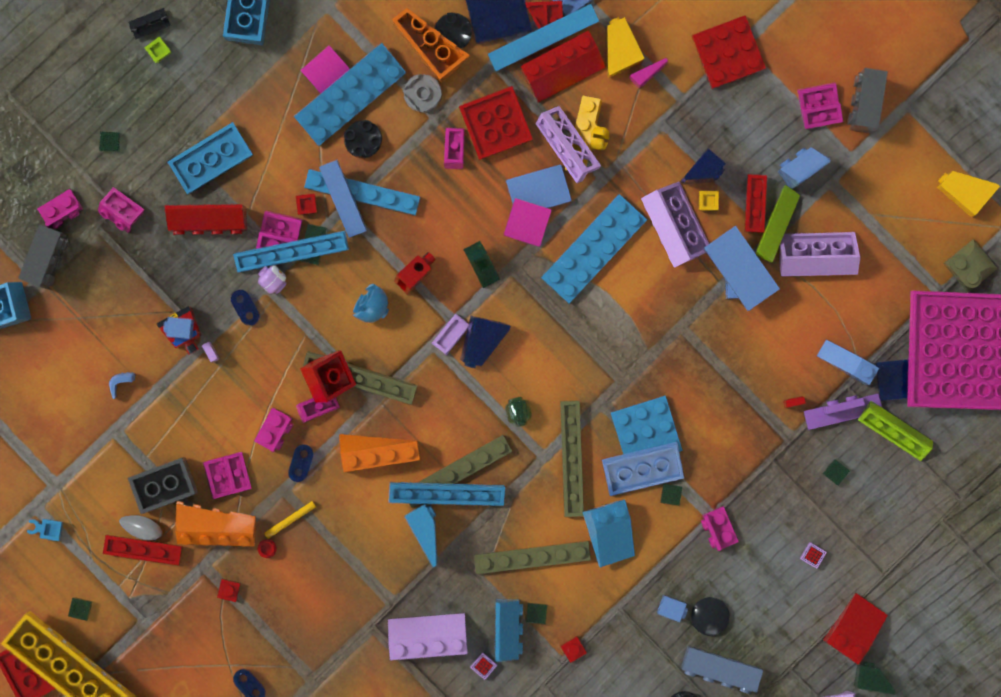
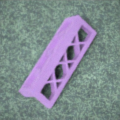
(560, 143)

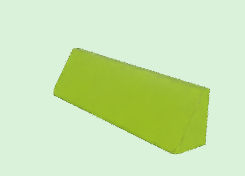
(777, 224)
(896, 431)

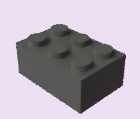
(867, 100)
(44, 257)
(163, 485)

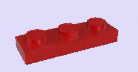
(755, 203)

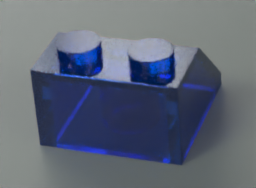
(705, 169)

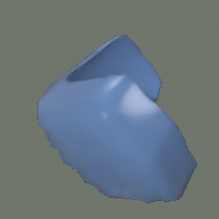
(120, 378)

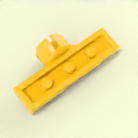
(587, 126)

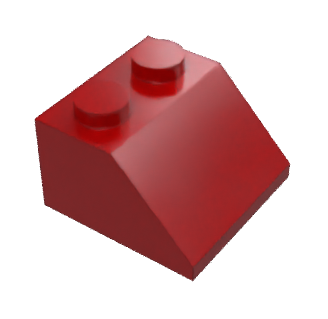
(328, 377)

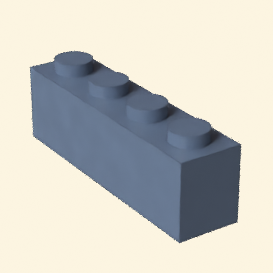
(722, 669)

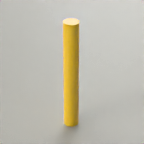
(290, 519)

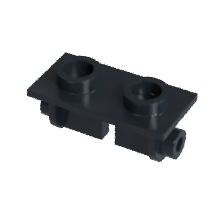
(149, 23)

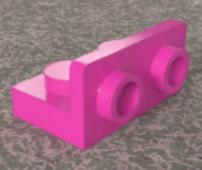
(60, 209)
(120, 210)
(274, 429)
(719, 528)

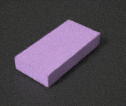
(450, 334)

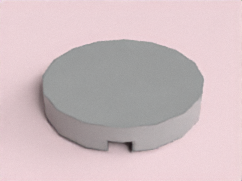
(422, 93)

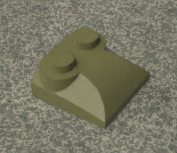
(970, 266)

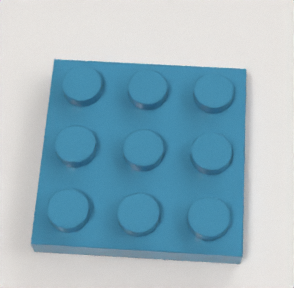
(645, 426)

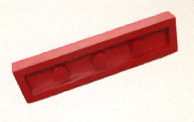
(142, 550)

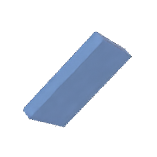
(542, 187)

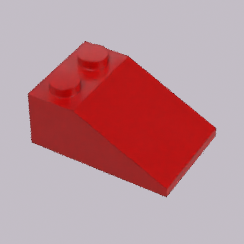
(856, 628)

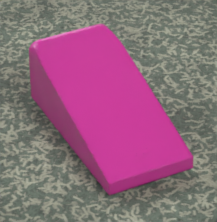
(641, 77)
(454, 148)
(309, 409)

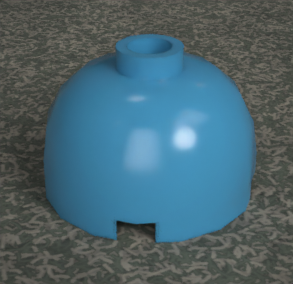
(372, 305)

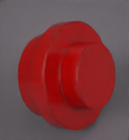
(267, 548)

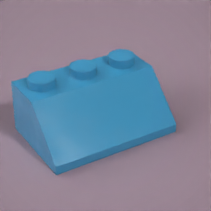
(508, 629)

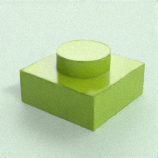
(158, 50)

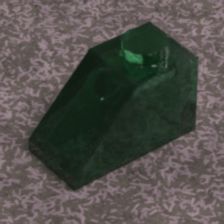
(481, 264)
(872, 678)

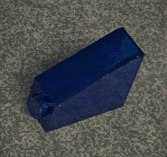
(481, 340)

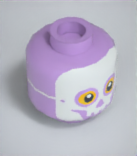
(272, 279)

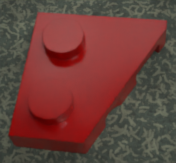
(545, 12)

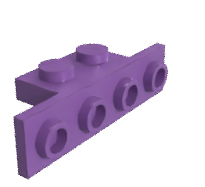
(838, 412)

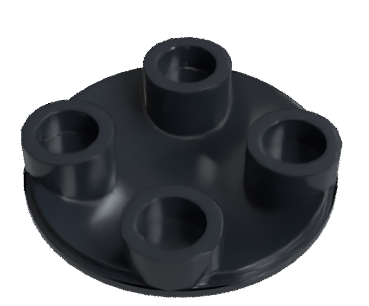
(455, 28)
(362, 139)
(710, 616)

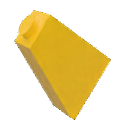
(621, 47)
(967, 191)

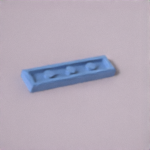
(343, 198)

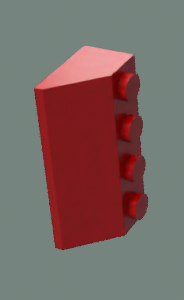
(563, 66)
(206, 218)

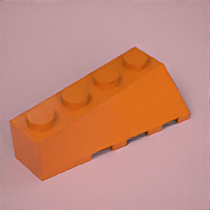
(433, 48)
(372, 452)
(213, 527)

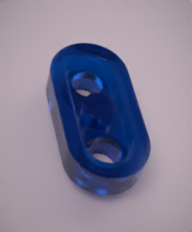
(245, 307)
(299, 462)
(248, 686)

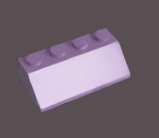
(676, 223)
(819, 254)
(427, 636)

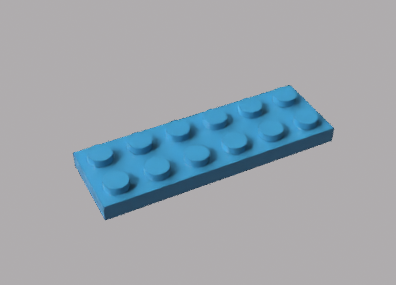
(350, 94)
(594, 248)

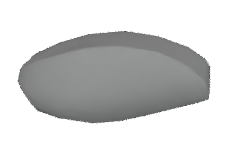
(141, 527)

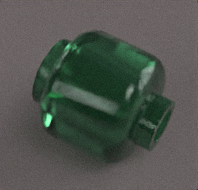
(518, 411)

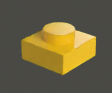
(708, 200)

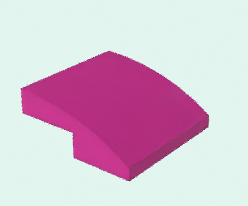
(324, 69)
(820, 105)
(527, 222)
(278, 229)
(227, 475)

